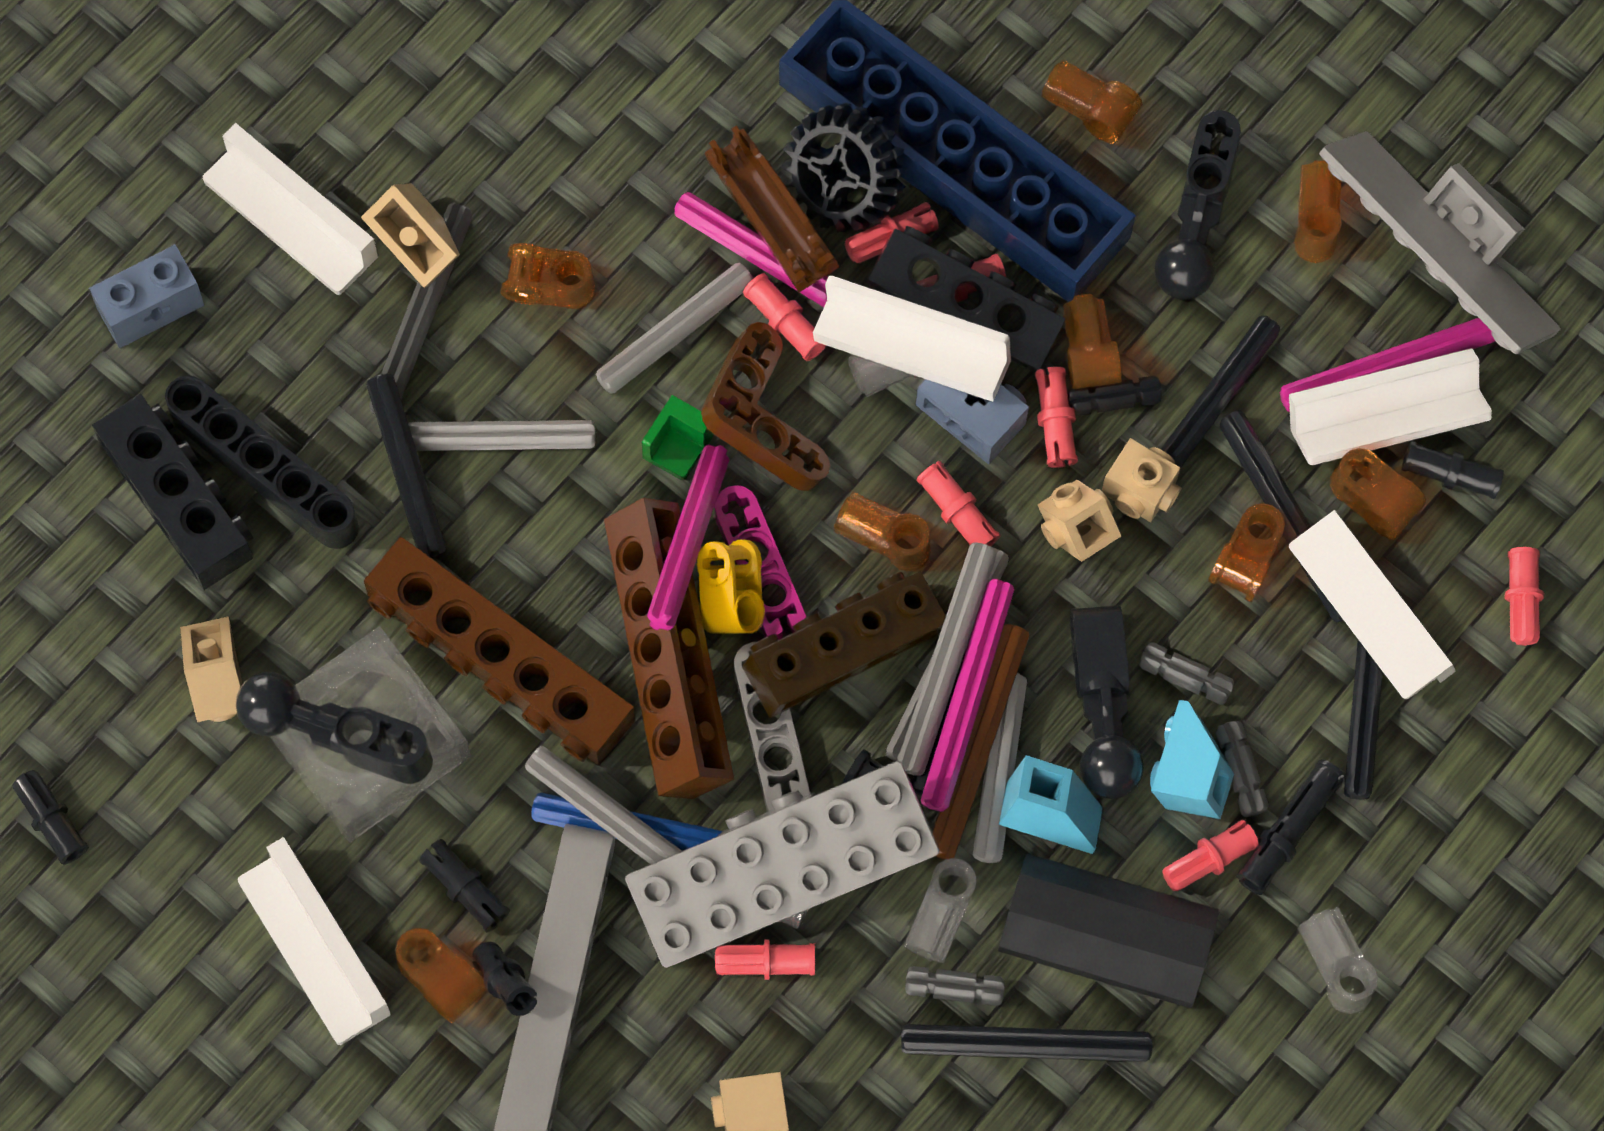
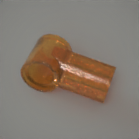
(1101, 106)
(1317, 210)
(1091, 353)
(881, 529)

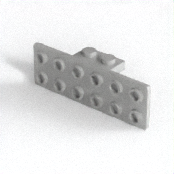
(1453, 230)
(782, 862)

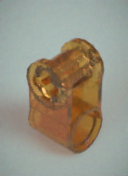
(538, 276)
(1380, 496)
(1246, 558)
(445, 979)

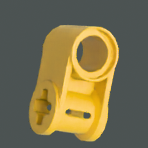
(730, 592)

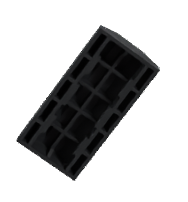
(1109, 931)

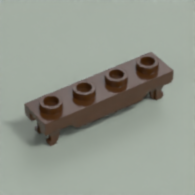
(771, 210)

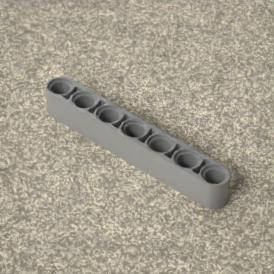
(558, 979)

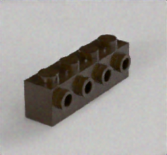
(844, 643)

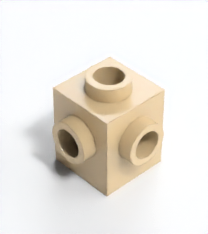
(1142, 481)
(1078, 520)

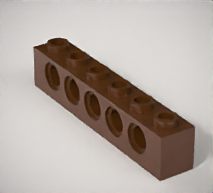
(409, 570)
(669, 666)

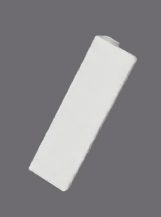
(290, 212)
(913, 338)
(1388, 407)
(1370, 606)
(313, 944)

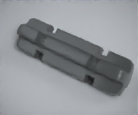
(1186, 673)
(1246, 778)
(955, 985)

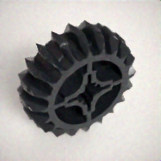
(865, 156)

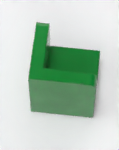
(676, 438)

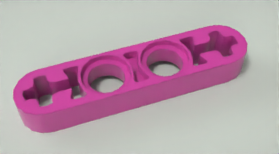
(773, 568)

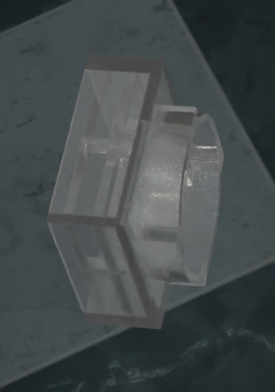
(379, 679)

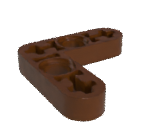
(744, 409)

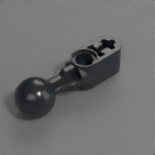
(1186, 265)
(271, 705)
(1110, 763)

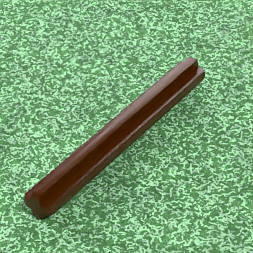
(1003, 671)

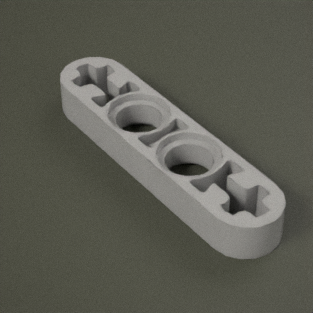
(768, 736)

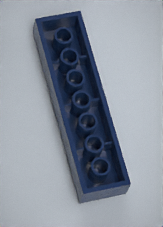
(962, 150)

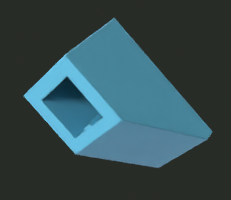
(1192, 768)
(1051, 805)

